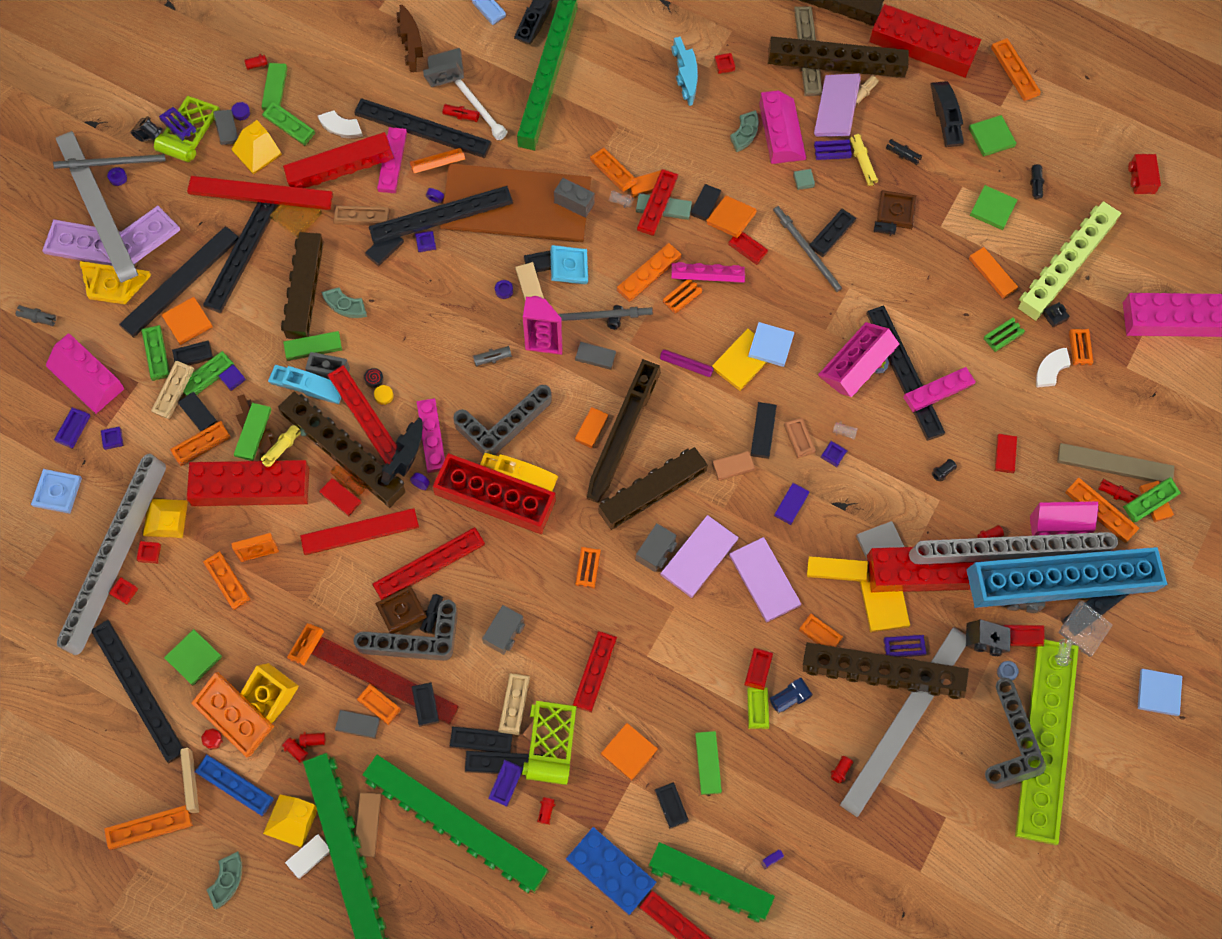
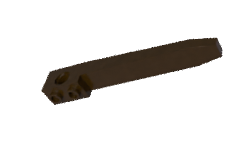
(623, 428)

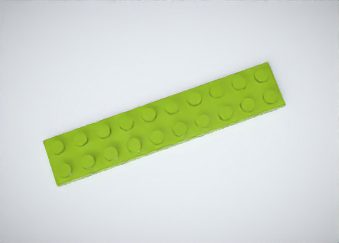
(1051, 722)

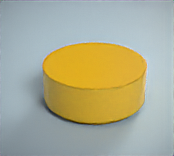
(383, 395)

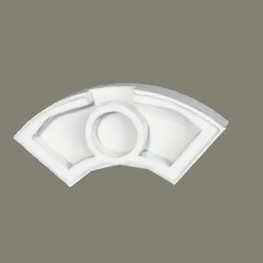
(340, 126)
(1051, 366)

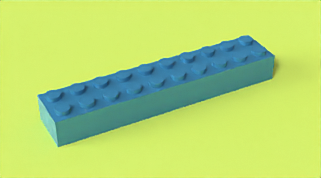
(1066, 577)

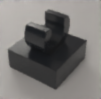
(1056, 314)

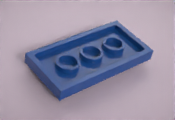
(611, 871)

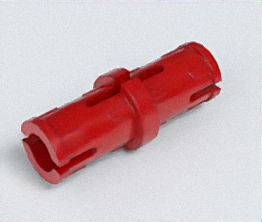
(450, 111)
(1117, 491)

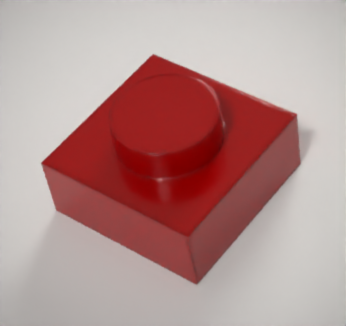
(724, 63)
(148, 552)
(123, 591)

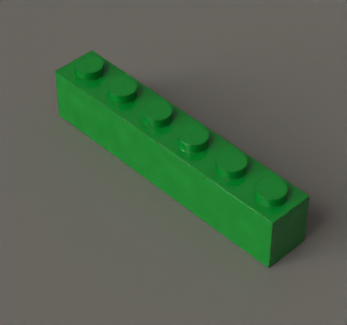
(711, 882)

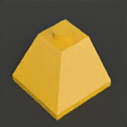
(255, 147)
(165, 518)
(291, 820)

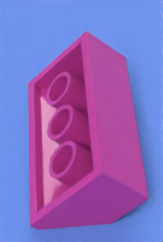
(781, 127)
(542, 326)
(859, 359)
(83, 373)

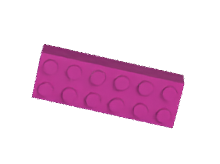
(1173, 314)

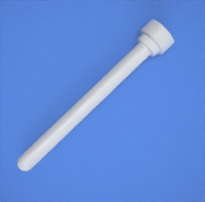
(498, 130)

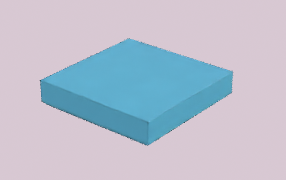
(569, 264)

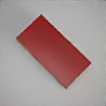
(748, 247)
(1005, 453)
(340, 497)
(1027, 635)
(758, 669)

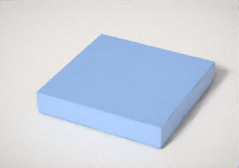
(771, 344)
(56, 491)
(1159, 692)

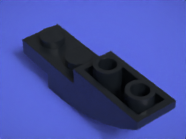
(533, 20)
(949, 113)
(405, 452)

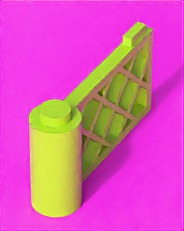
(185, 150)
(550, 768)

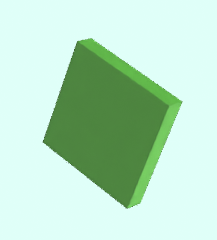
(992, 135)
(993, 207)
(193, 657)

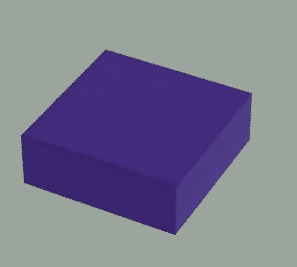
(425, 241)
(232, 377)
(112, 438)
(833, 454)
(772, 859)

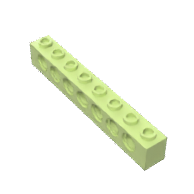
(1034, 306)

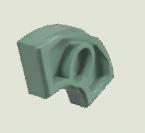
(747, 131)
(344, 305)
(227, 880)

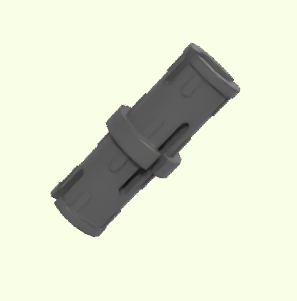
(35, 315)
(505, 353)

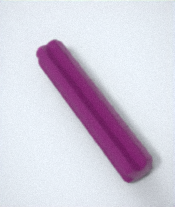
(686, 363)

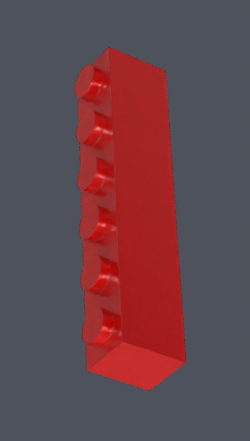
(339, 161)

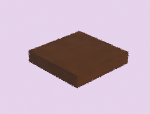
(897, 209)
(401, 610)

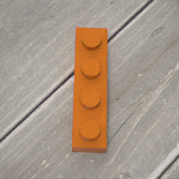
(1015, 69)
(649, 272)
(1107, 513)
(147, 827)

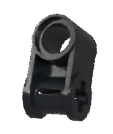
(145, 130)

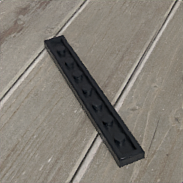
(422, 128)
(440, 214)
(239, 257)
(179, 282)
(907, 375)
(138, 691)

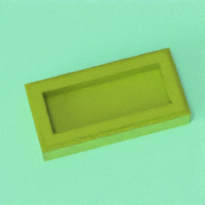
(758, 708)

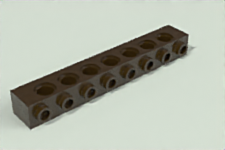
(838, 57)
(296, 403)
(896, 665)

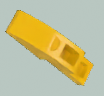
(520, 470)

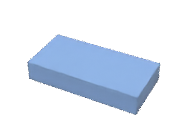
(490, 10)

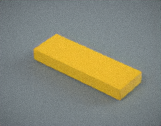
(837, 569)

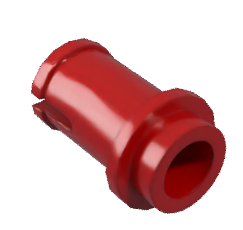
(255, 62)
(997, 531)
(312, 739)
(295, 750)
(839, 773)
(546, 810)

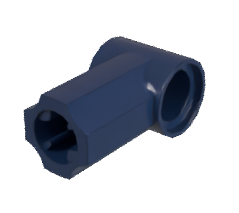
(794, 693)

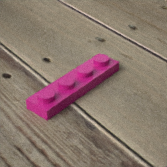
(390, 170)
(708, 272)
(939, 389)
(431, 435)

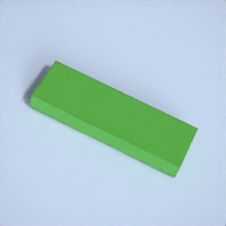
(274, 84)
(288, 123)
(318, 344)
(156, 352)
(207, 373)
(252, 431)
(1151, 499)
(708, 763)

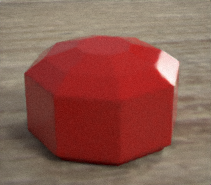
(211, 739)

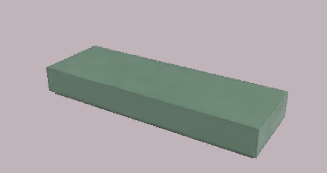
(675, 207)

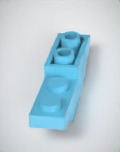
(687, 70)
(305, 382)

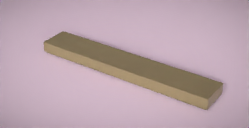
(805, 31)
(1114, 463)

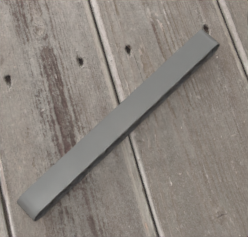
(98, 209)
(1005, 549)
(111, 555)
(899, 730)

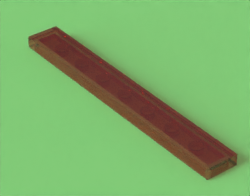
(377, 676)

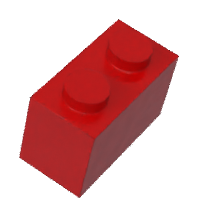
(1144, 174)

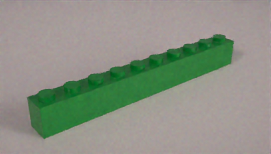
(546, 74)
(456, 824)
(344, 847)

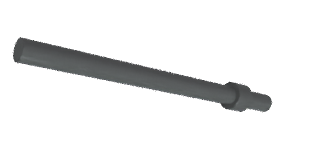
(73, 163)
(787, 222)
(633, 312)

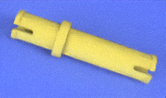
(861, 153)
(284, 441)

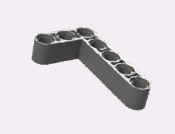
(504, 424)
(414, 642)
(1021, 737)

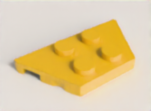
(105, 286)

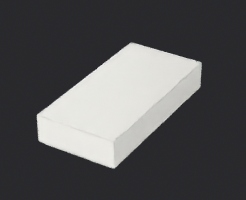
(308, 856)

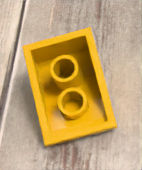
(269, 691)

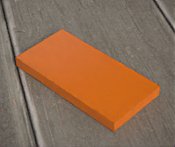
(232, 714)

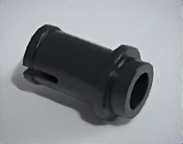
(882, 227)
(614, 323)
(940, 472)

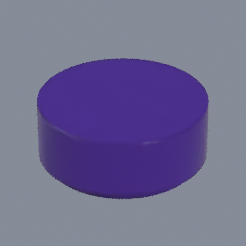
(240, 111)
(117, 176)
(434, 195)
(503, 289)
(420, 481)

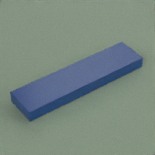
(234, 785)

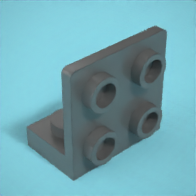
(444, 67)

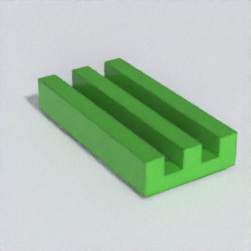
(1014, 327)

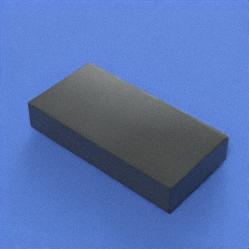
(225, 127)
(595, 355)
(357, 724)

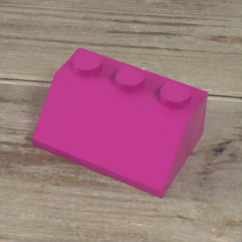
(1064, 518)

